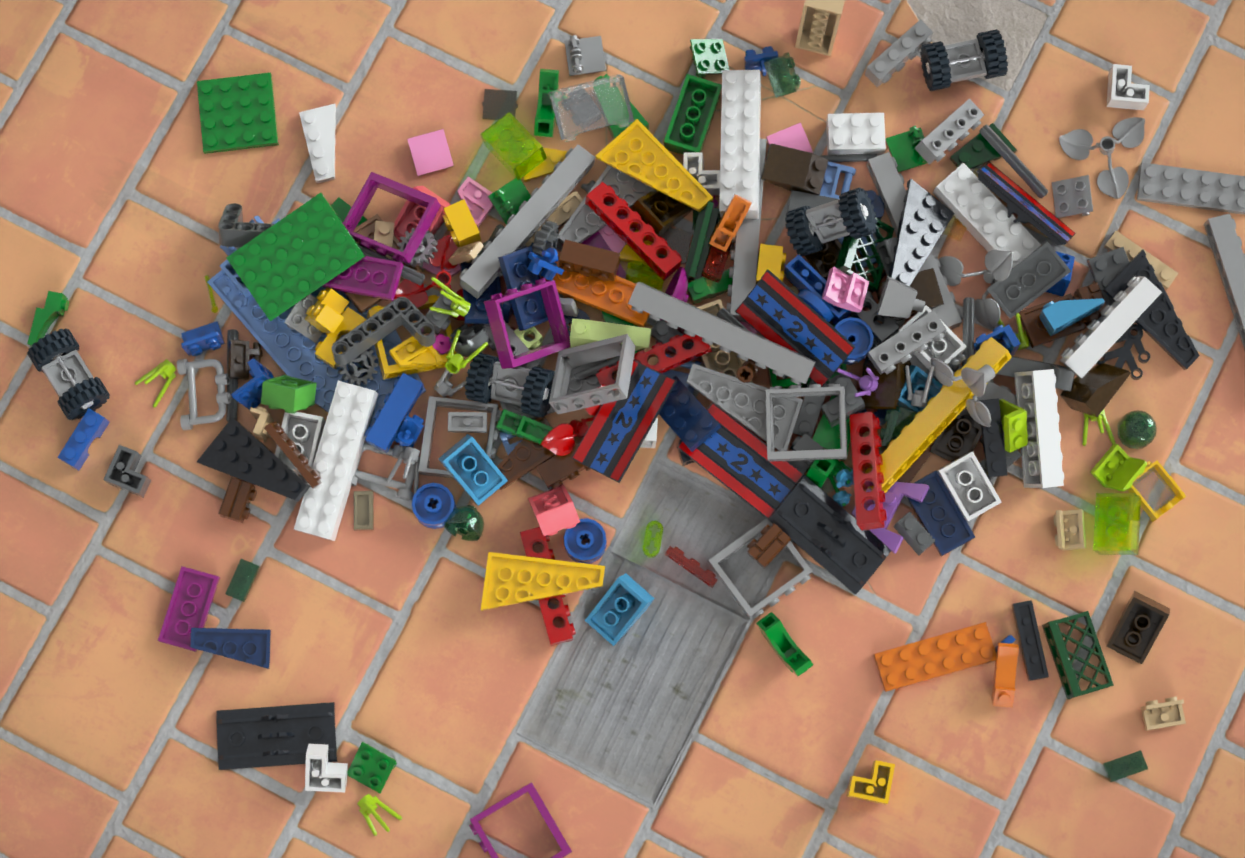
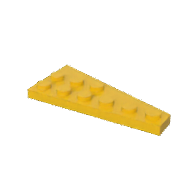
(647, 160)
(525, 579)

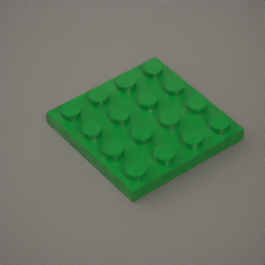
(237, 113)

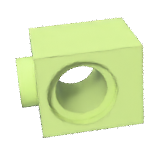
(537, 342)

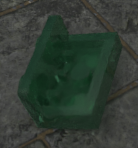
(782, 75)

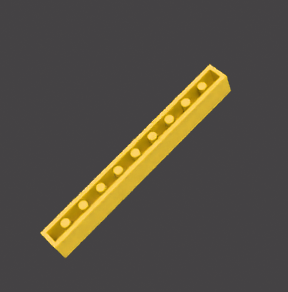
(936, 416)

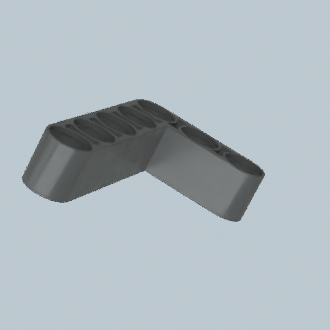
(234, 231)
(383, 328)
(1063, 375)

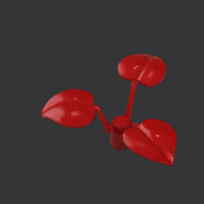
(415, 292)
(561, 438)

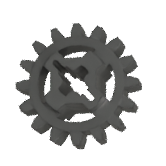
(546, 238)
(354, 372)

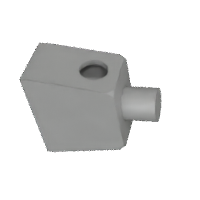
(898, 300)

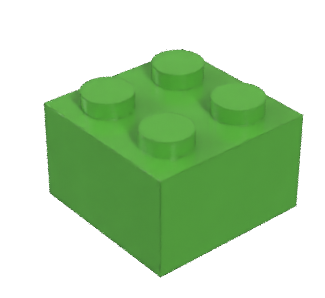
(288, 393)

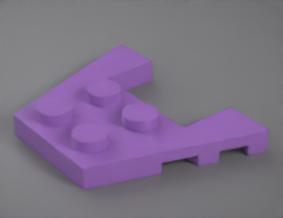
(893, 499)

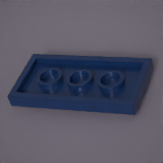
(529, 308)
(477, 312)
(688, 417)
(941, 516)

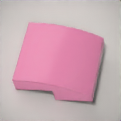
(791, 137)
(430, 152)
(845, 290)

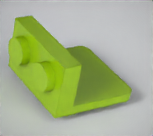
(1013, 425)
(1117, 469)

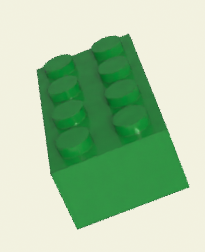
(692, 115)

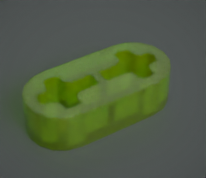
(648, 538)

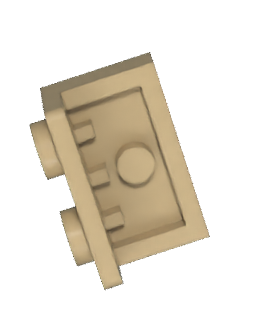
(263, 419)
(1070, 529)
(1163, 714)

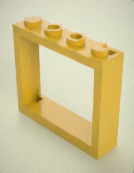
(394, 370)

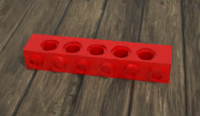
(635, 240)
(659, 350)
(866, 518)
(556, 635)

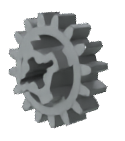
(424, 250)

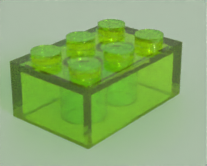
(513, 146)
(1117, 524)

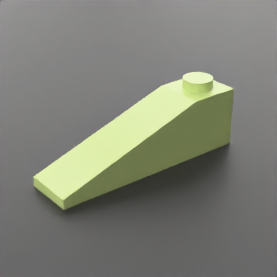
(591, 331)

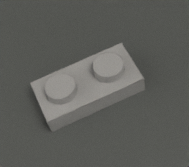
(467, 422)

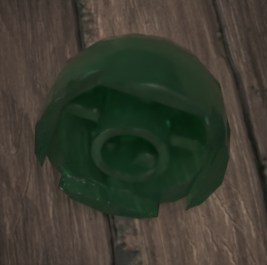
(1137, 429)
(465, 522)

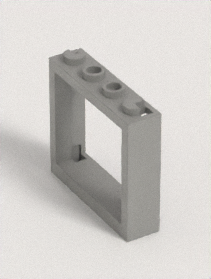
(587, 354)
(797, 391)
(435, 402)
(772, 599)

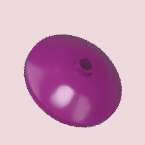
(678, 285)

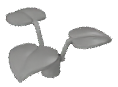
(1078, 146)
(999, 267)
(976, 382)

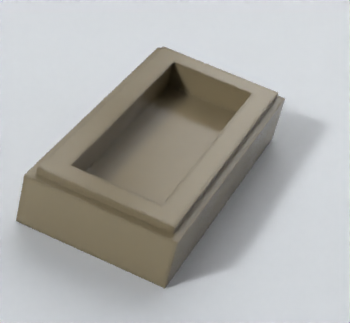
(363, 510)

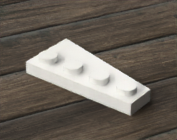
(319, 132)

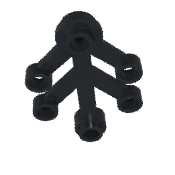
(1124, 353)

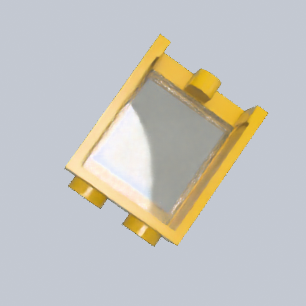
(1156, 490)

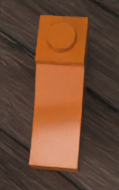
(729, 223)
(1005, 675)

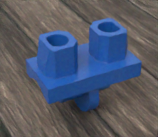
(756, 61)
(547, 261)
(410, 431)

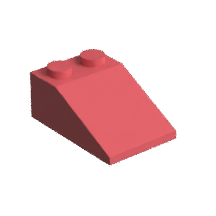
(412, 214)
(554, 510)

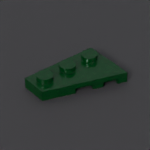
(979, 151)

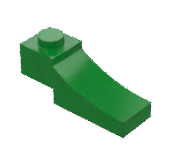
(705, 288)
(55, 306)
(522, 426)

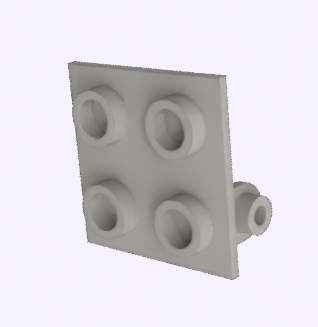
(585, 55)
(1072, 197)
(297, 321)

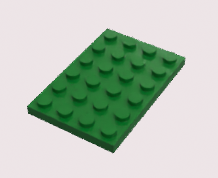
(295, 256)

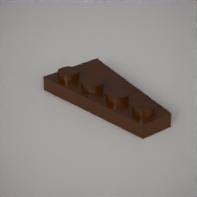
(291, 451)
(523, 459)

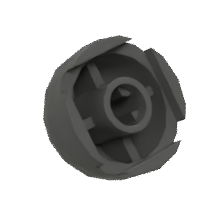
(469, 339)

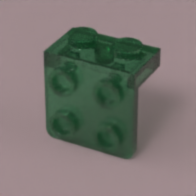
(896, 421)

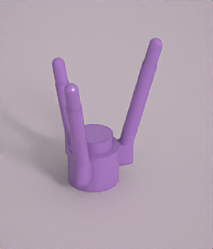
(866, 383)

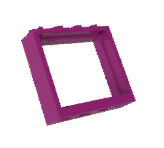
(362, 201)
(555, 318)
(485, 843)

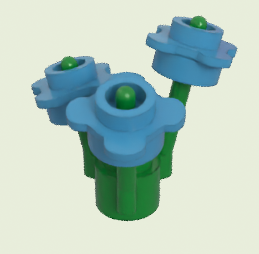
(845, 478)

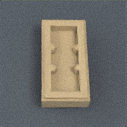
(466, 253)

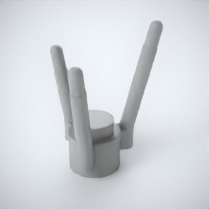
(444, 386)
(920, 397)
(410, 457)

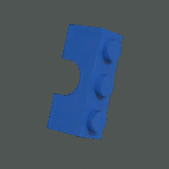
(76, 448)

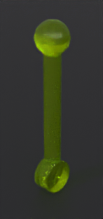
(214, 309)

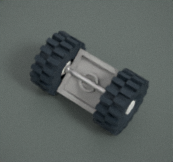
(964, 60)
(846, 216)
(67, 373)
(511, 385)

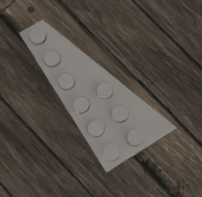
(585, 221)
(747, 403)

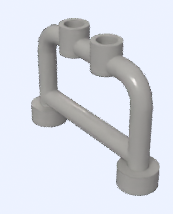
(222, 397)
(404, 488)

